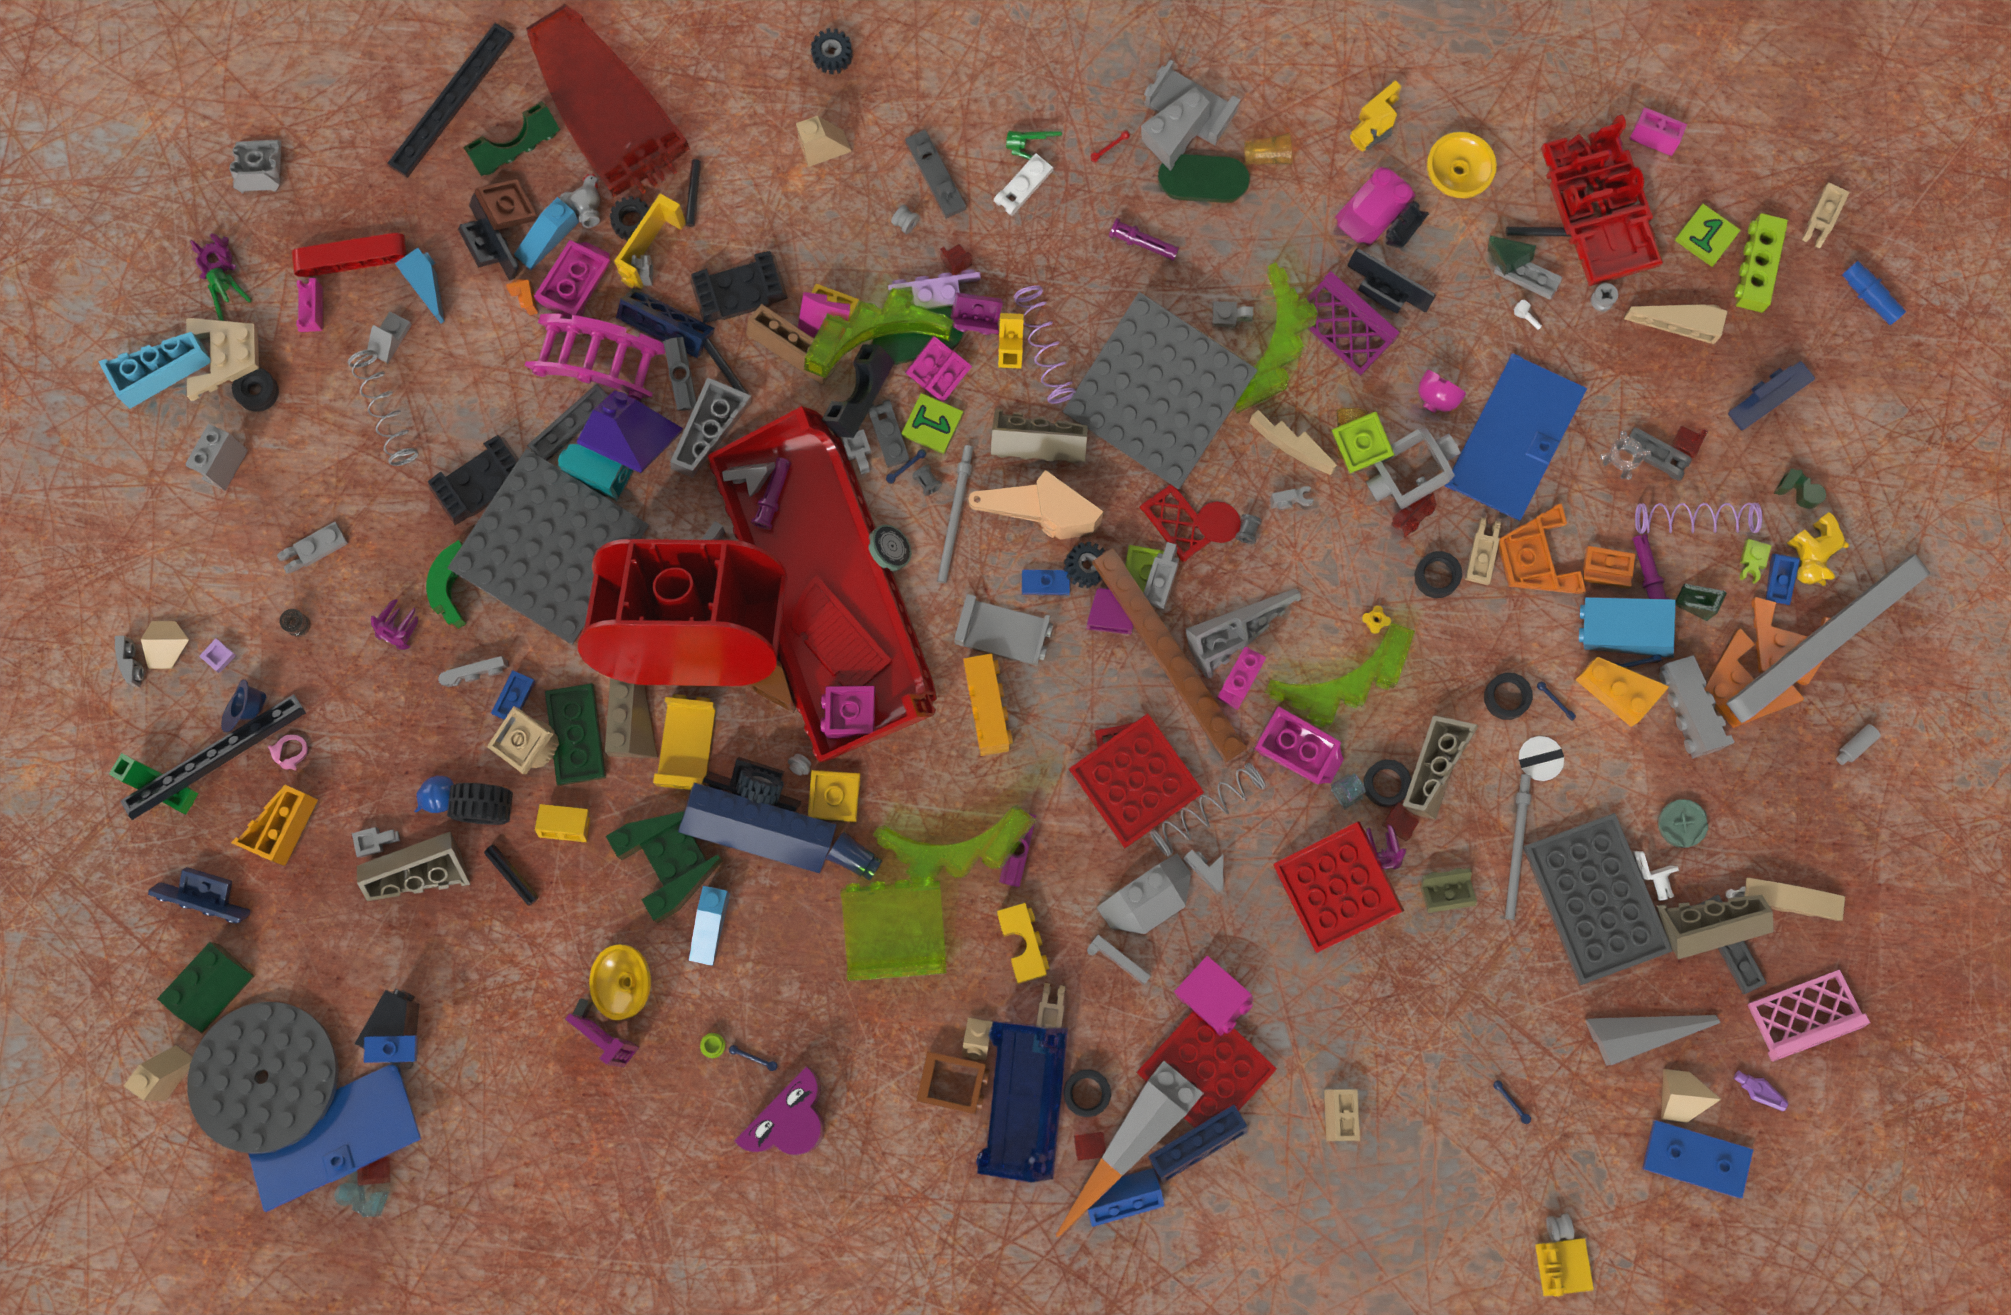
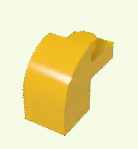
(1010, 340)

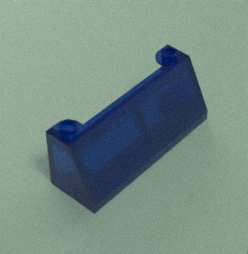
(1024, 1101)

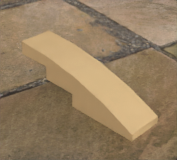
(1301, 448)
(1797, 899)

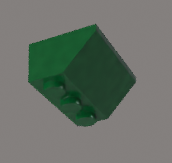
(205, 987)

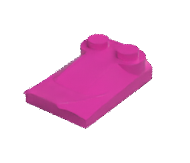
(1375, 206)
(573, 279)
(1300, 747)

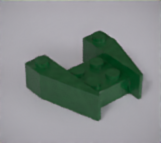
(673, 857)

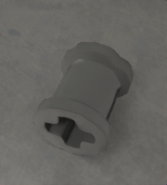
(926, 480)
(1248, 529)

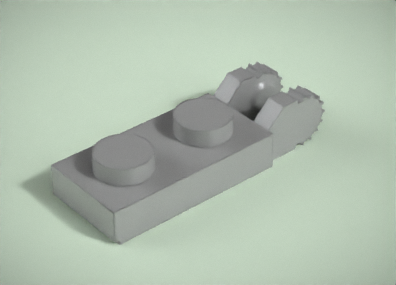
(313, 547)
(472, 671)

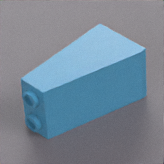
(1629, 626)

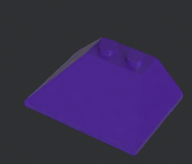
(627, 431)

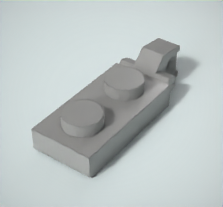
(1162, 577)

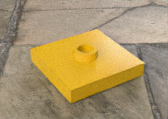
(834, 796)

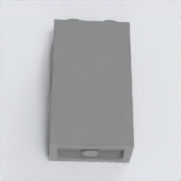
(1173, 85)
(1002, 631)

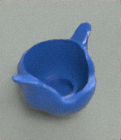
(434, 794)

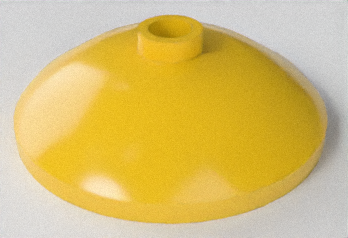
(1467, 154)
(611, 982)

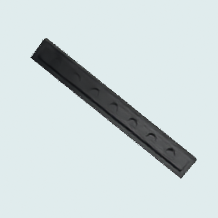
(451, 100)
(212, 757)

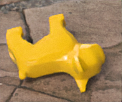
(1816, 551)

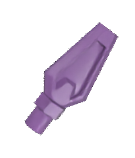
(1761, 1091)

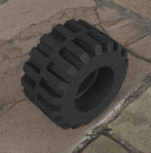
(480, 803)

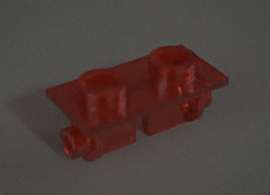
(1410, 520)

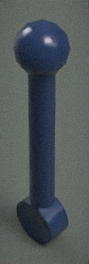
(890, 478)
(1655, 659)
(1542, 687)
(772, 1066)
(1524, 1118)

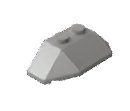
(1149, 898)

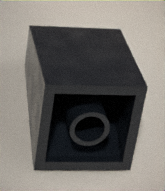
(393, 1016)

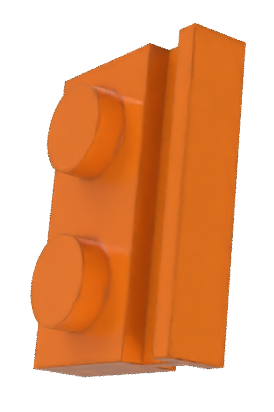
(1608, 567)

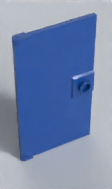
(1516, 437)
(360, 1127)

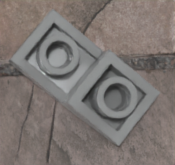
(130, 669)

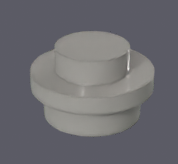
(799, 764)

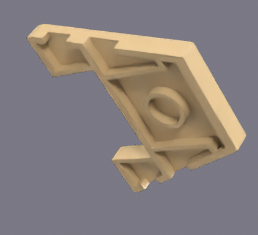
(231, 353)

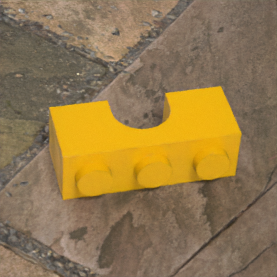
(1018, 921)

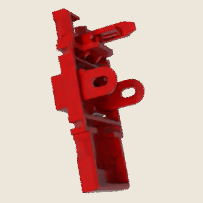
(1616, 242)

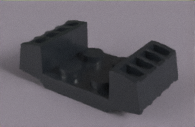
(738, 289)
(476, 482)

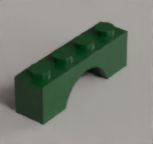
(536, 127)

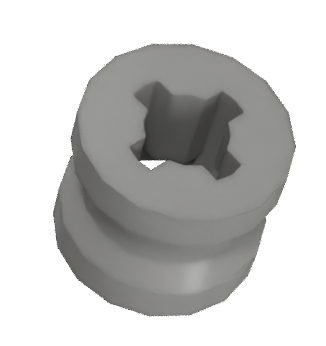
(905, 219)
(1601, 302)
(1560, 1227)

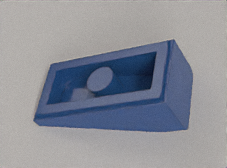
(1781, 578)

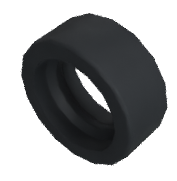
(1451, 562)
(1521, 683)
(1395, 766)
(1103, 1083)

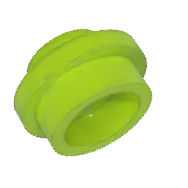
(712, 1045)

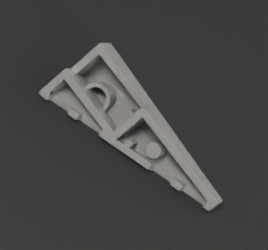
(1221, 637)
(1631, 1036)

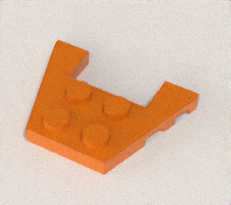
(1528, 558)
(1775, 642)
(1731, 677)

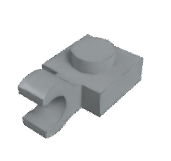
(644, 267)
(1226, 314)
(858, 448)
(1285, 499)
(371, 841)

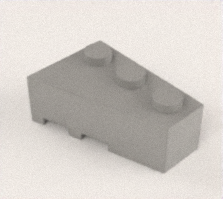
(1175, 126)

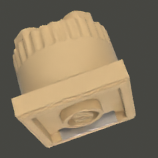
(524, 741)

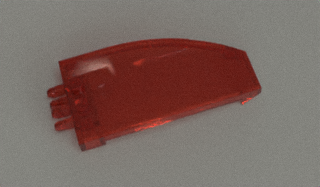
(604, 104)

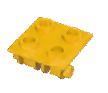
(1564, 1267)

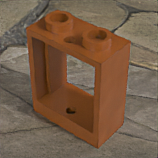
(927, 1075)

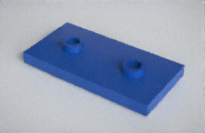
(1697, 1159)

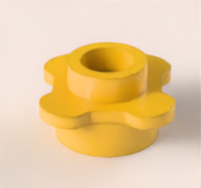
(1374, 626)

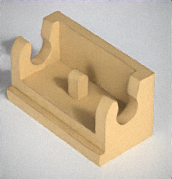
(1342, 1115)

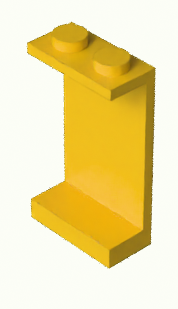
(661, 211)
(685, 742)

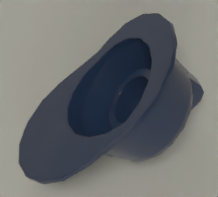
(244, 705)

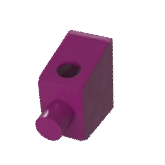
(1107, 614)

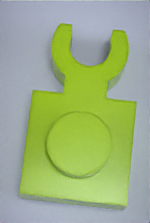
(1755, 556)

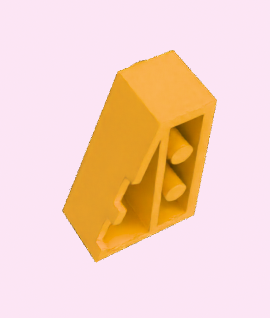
(1621, 689)
(278, 826)

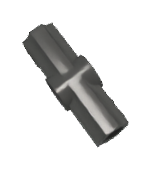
(678, 359)

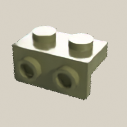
(1448, 890)

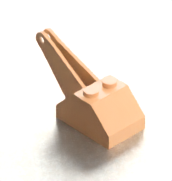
(1050, 502)

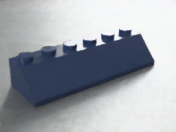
(756, 828)

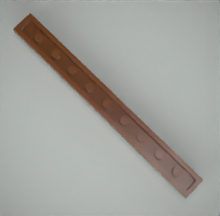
(1169, 655)

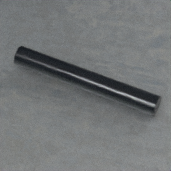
(693, 192)
(1536, 231)
(723, 366)

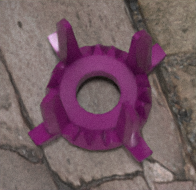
(221, 251)
(386, 629)
(1393, 855)

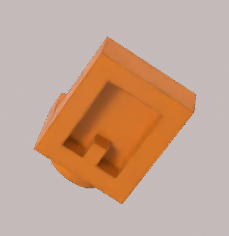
(525, 293)

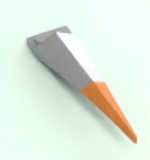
(1155, 1112)

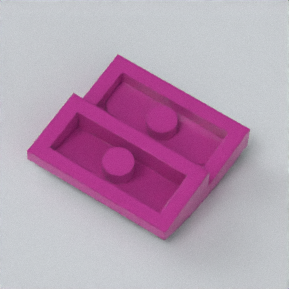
(814, 310)
(938, 369)

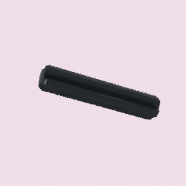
(511, 875)

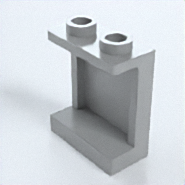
(216, 457)

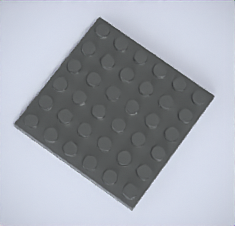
(1160, 390)
(540, 544)

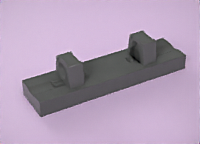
(935, 174)

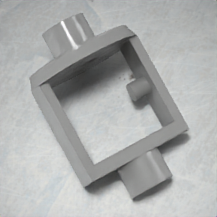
(1441, 450)

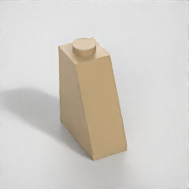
(821, 140)
(159, 1075)

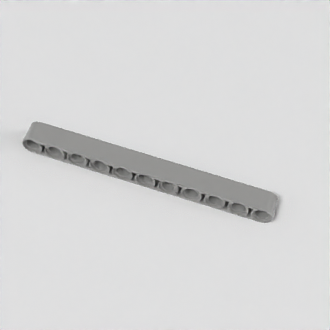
(1827, 638)

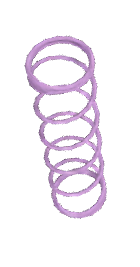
(1056, 392)
(1646, 522)

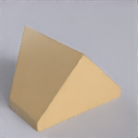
(163, 644)
(1684, 1096)

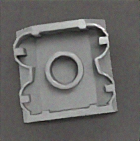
(256, 165)

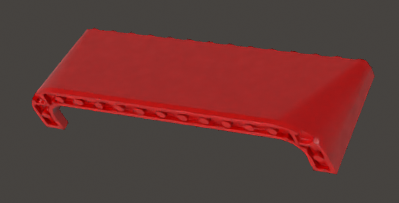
(826, 533)

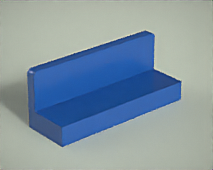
(1127, 1197)

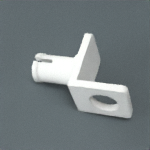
(1659, 876)

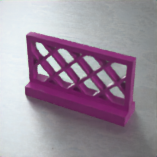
(1362, 312)
(616, 1051)

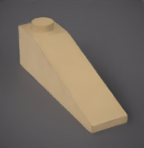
(1692, 321)

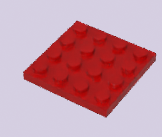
(1136, 780)
(1338, 887)
(1221, 1067)

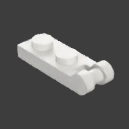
(1024, 184)

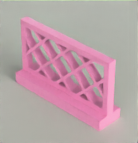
(1817, 1035)

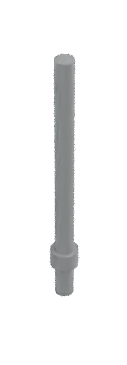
(964, 470)
(1523, 799)

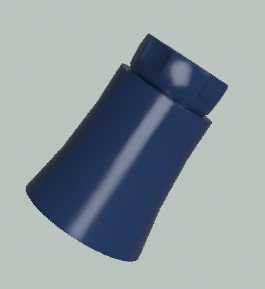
(854, 856)

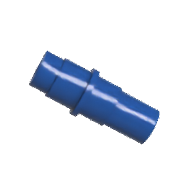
(1873, 292)

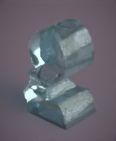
(1348, 790)
(354, 1195)

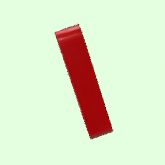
(348, 255)

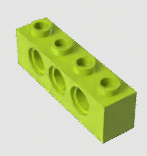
(1773, 232)

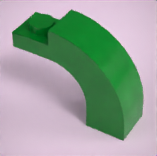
(440, 584)
(138, 775)

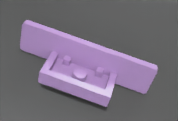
(936, 291)

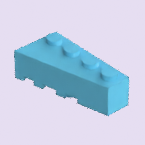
(154, 368)

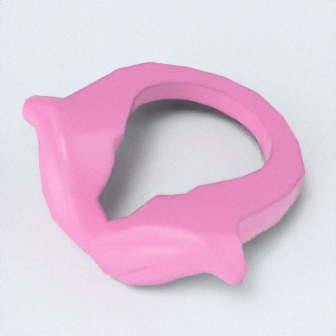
(293, 761)

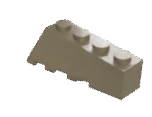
(1037, 438)
(629, 722)
(1439, 754)
(414, 868)
(1715, 924)

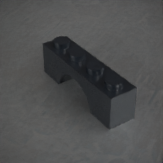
(871, 369)

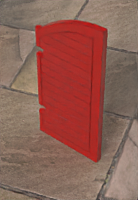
(837, 636)

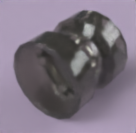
(298, 627)

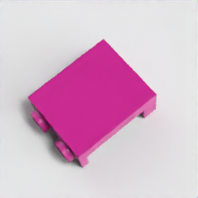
(1241, 678)
(1215, 996)

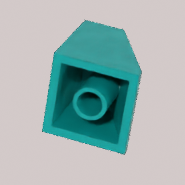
(595, 470)

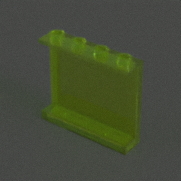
(893, 929)

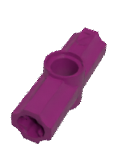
(1014, 867)

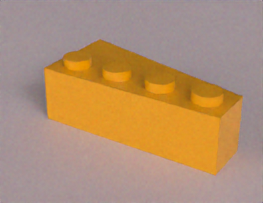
(987, 705)

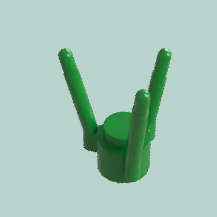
(1017, 140)
(219, 283)

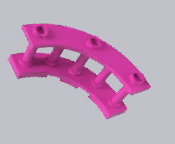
(598, 331)

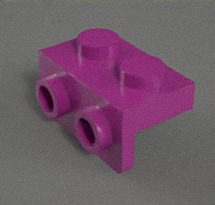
(976, 313)

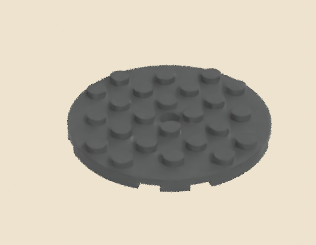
(299, 1085)

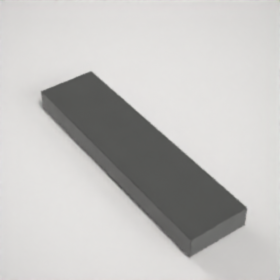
(567, 424)
(1741, 963)

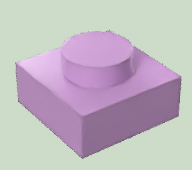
(217, 655)

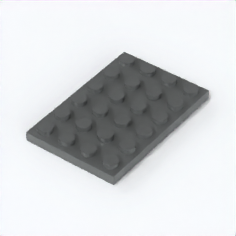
(1597, 899)

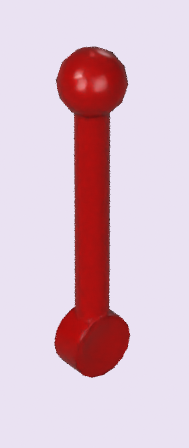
(1095, 156)

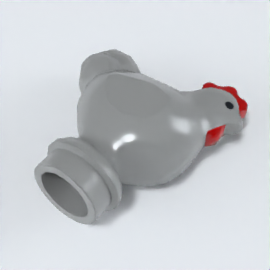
(585, 201)

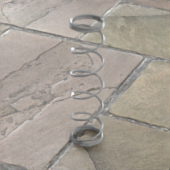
(407, 451)
(1249, 769)

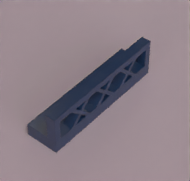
(662, 324)
(1198, 1143)

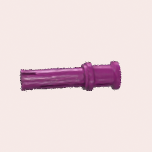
(1134, 236)
(768, 503)
(1653, 582)

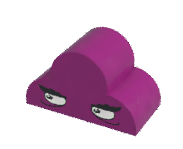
(788, 1120)

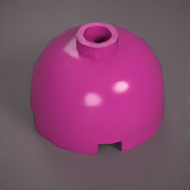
(1439, 393)

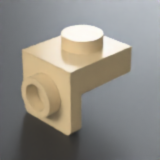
(976, 1039)

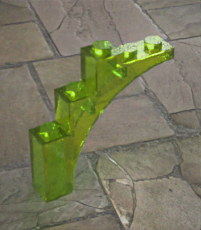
(868, 322)
(1284, 346)
(1324, 698)
(928, 859)

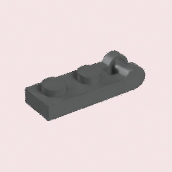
(888, 434)
(1661, 454)

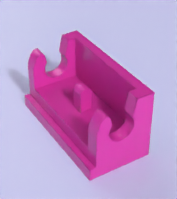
(1658, 131)
(310, 306)

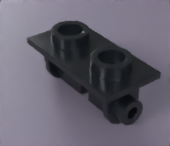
(1402, 231)

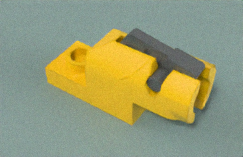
(1376, 119)

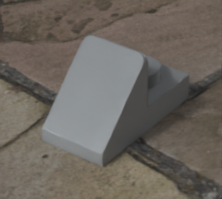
(388, 337)
(754, 475)
(1211, 875)

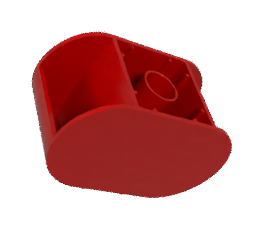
(684, 612)

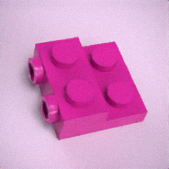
(848, 711)

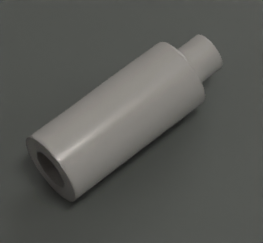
(1858, 744)

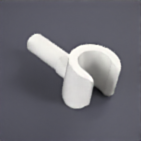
(1521, 311)

